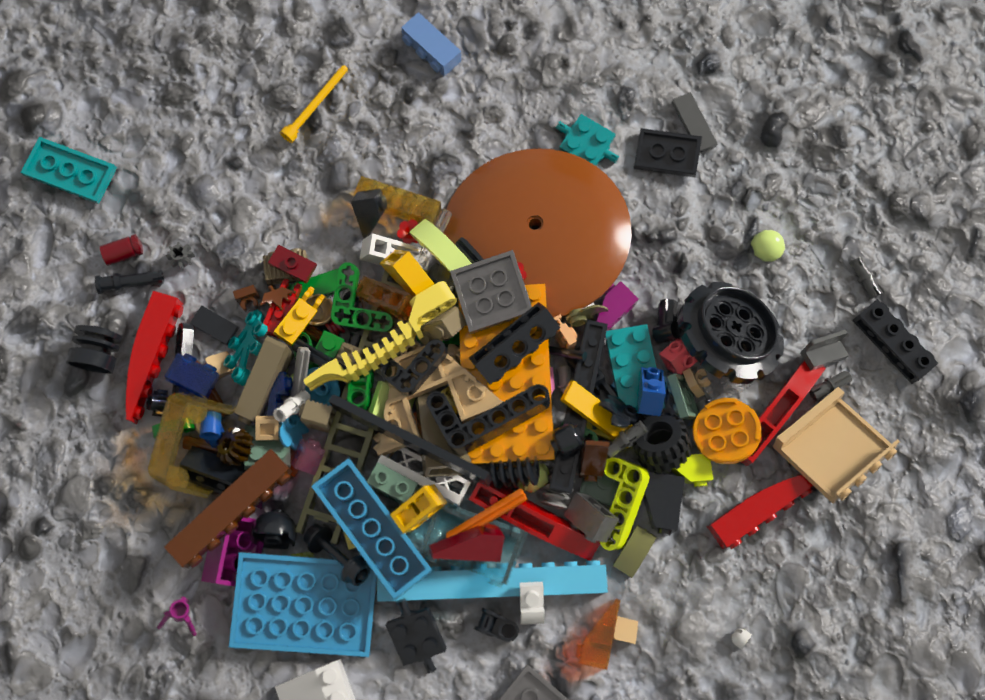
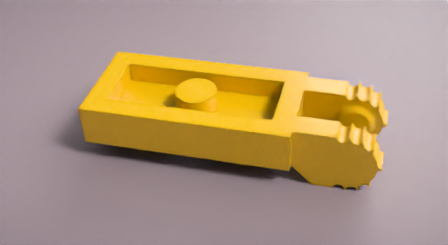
(298, 318)

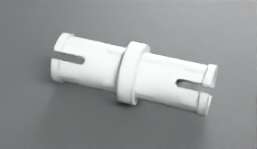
(291, 406)

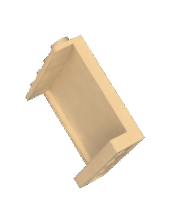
(834, 447)

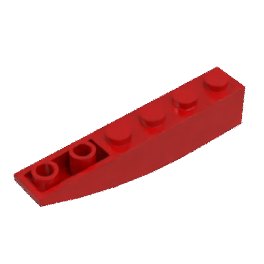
(149, 349)
(784, 404)
(756, 509)
(537, 521)

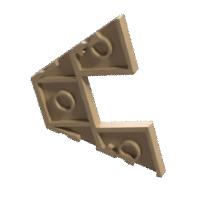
(468, 393)

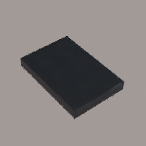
(668, 152)

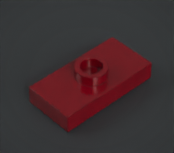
(292, 264)

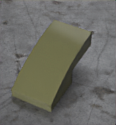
(634, 551)

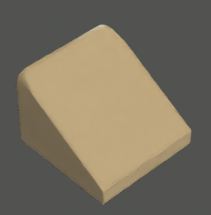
(217, 361)
(626, 630)

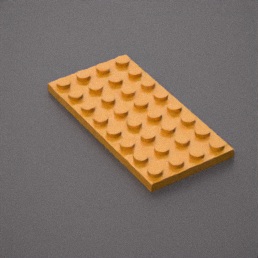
(534, 435)

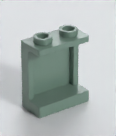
(392, 484)

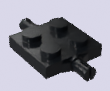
(416, 636)

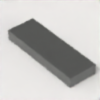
(694, 120)

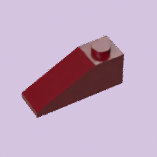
(474, 544)

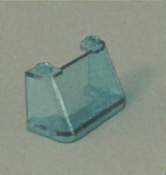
(499, 572)

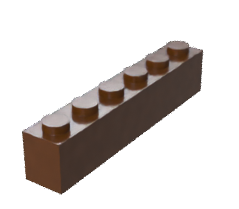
(228, 509)

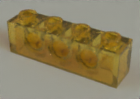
(403, 202)

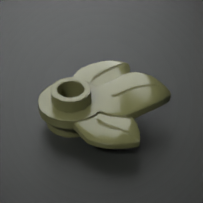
(579, 316)

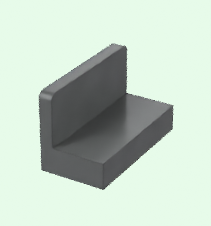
(825, 350)

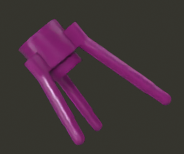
(178, 612)

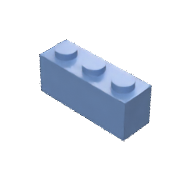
(431, 44)

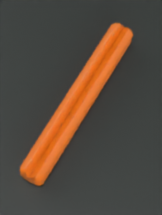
(491, 512)

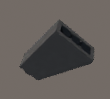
(663, 501)

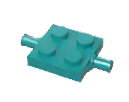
(587, 140)

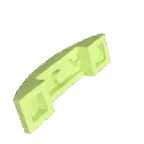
(439, 245)

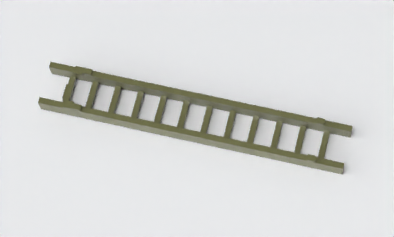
(329, 446)

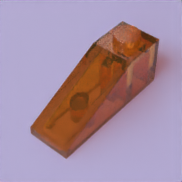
(385, 297)
(598, 641)

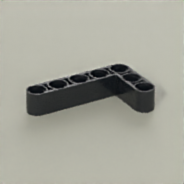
(486, 419)

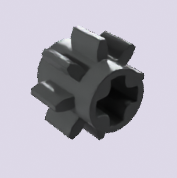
(182, 261)

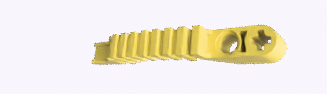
(424, 306)

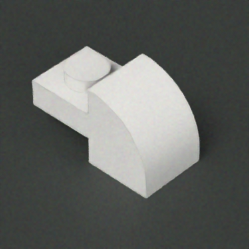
(531, 603)

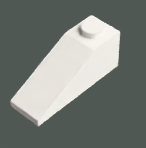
(377, 248)

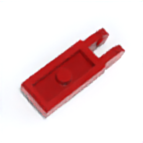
(276, 315)

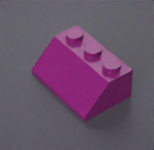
(222, 562)

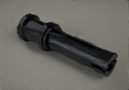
(119, 282)

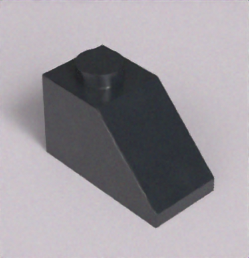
(368, 209)

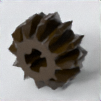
(235, 446)

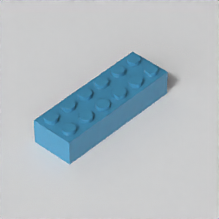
(372, 529)

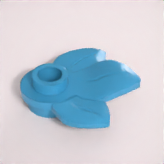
(291, 431)

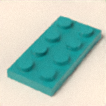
(68, 170)
(628, 352)

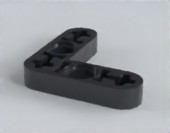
(405, 374)

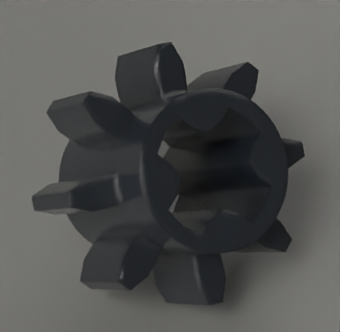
(157, 401)

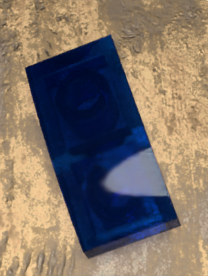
(280, 388)

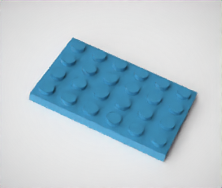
(300, 606)

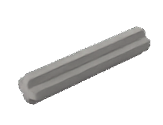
(301, 370)

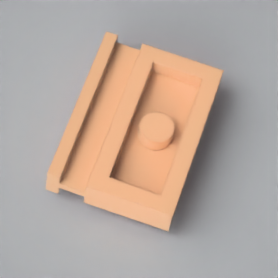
(565, 335)

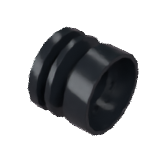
(95, 345)

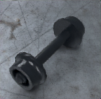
(354, 570)

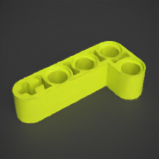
(619, 504)

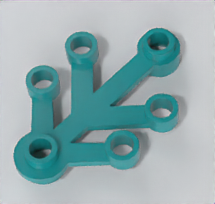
(254, 325)

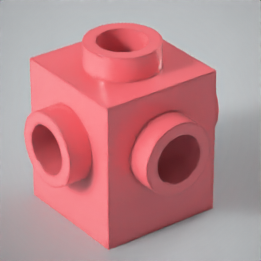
(677, 358)

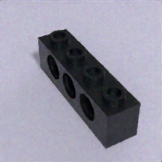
(502, 344)

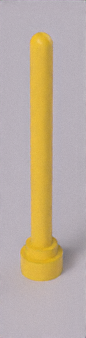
(290, 132)

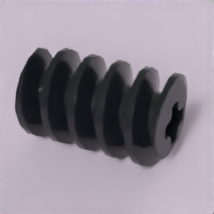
(515, 474)

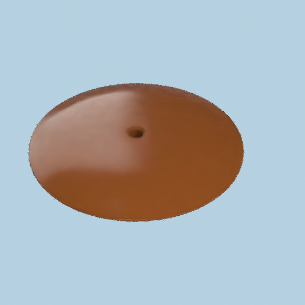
(579, 215)

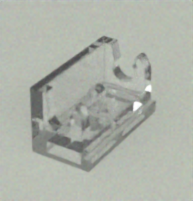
(723, 388)

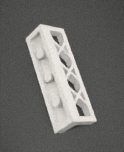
(449, 495)

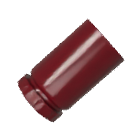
(121, 250)

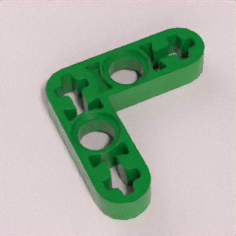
(348, 305)

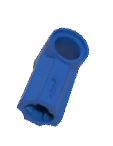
(211, 428)

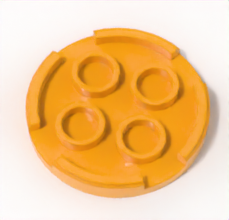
(727, 431)

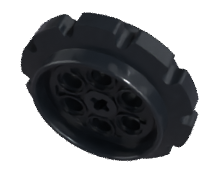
(730, 332)

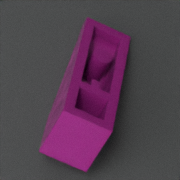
(619, 302)

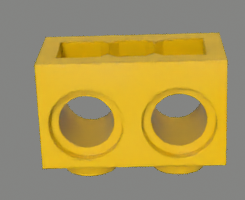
(418, 508)

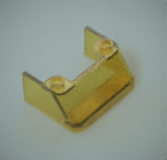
(177, 411)

